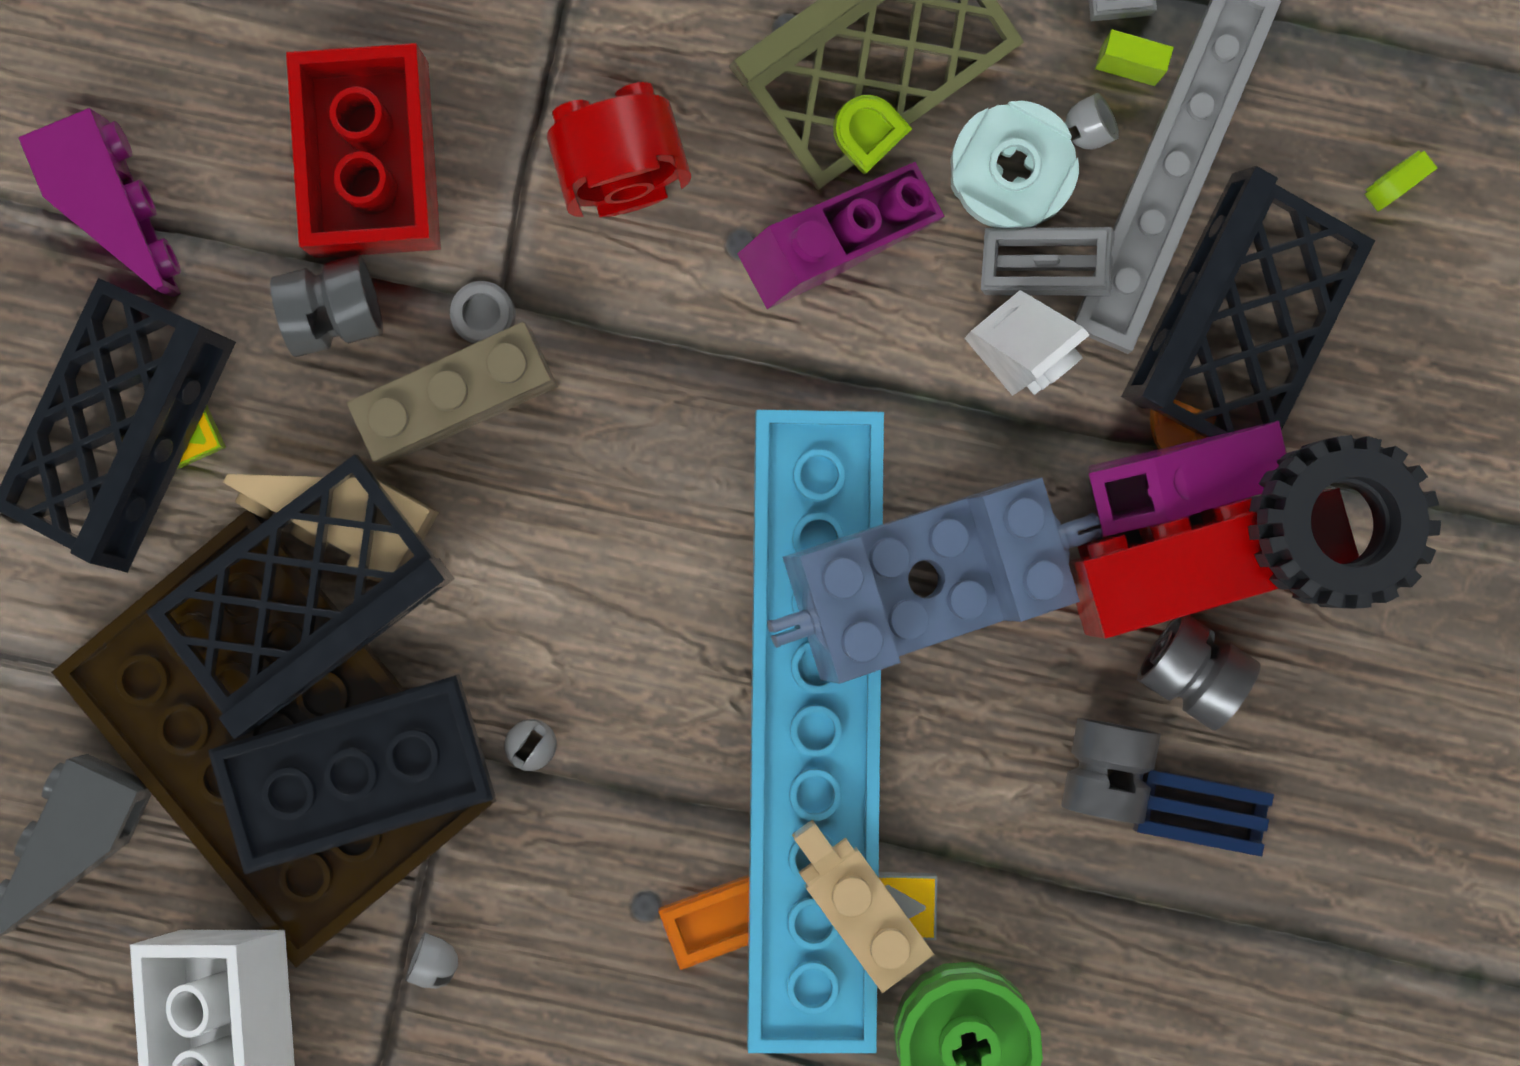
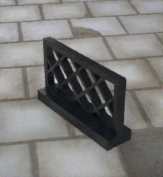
(1210, 279)
(146, 443)
(335, 640)

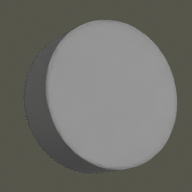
(481, 311)

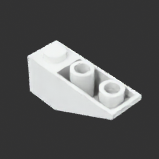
(1027, 343)

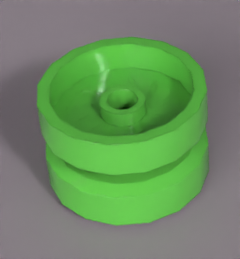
(962, 1001)

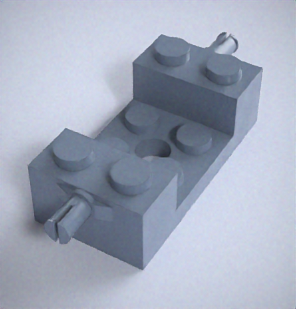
(994, 561)

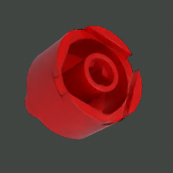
(617, 151)

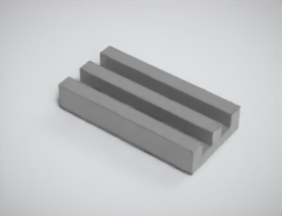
(1068, 236)

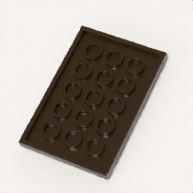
(167, 722)

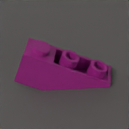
(86, 177)
(838, 234)
(1184, 478)

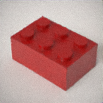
(363, 150)

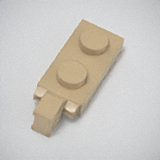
(860, 908)

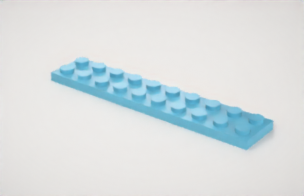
(809, 739)

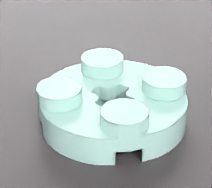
(1003, 130)

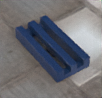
(1256, 822)

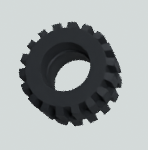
(1397, 512)

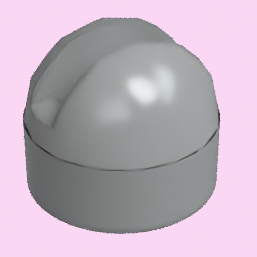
(1093, 121)
(542, 752)
(432, 963)

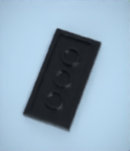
(351, 774)

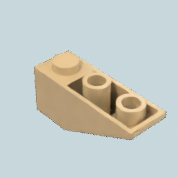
(271, 493)

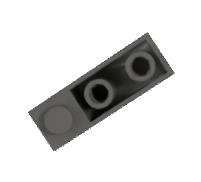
(83, 824)

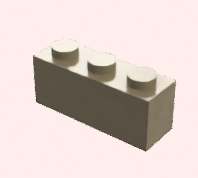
(452, 394)

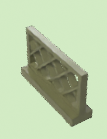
(830, 18)

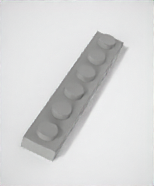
(1176, 166)

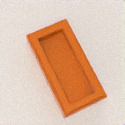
(708, 923)

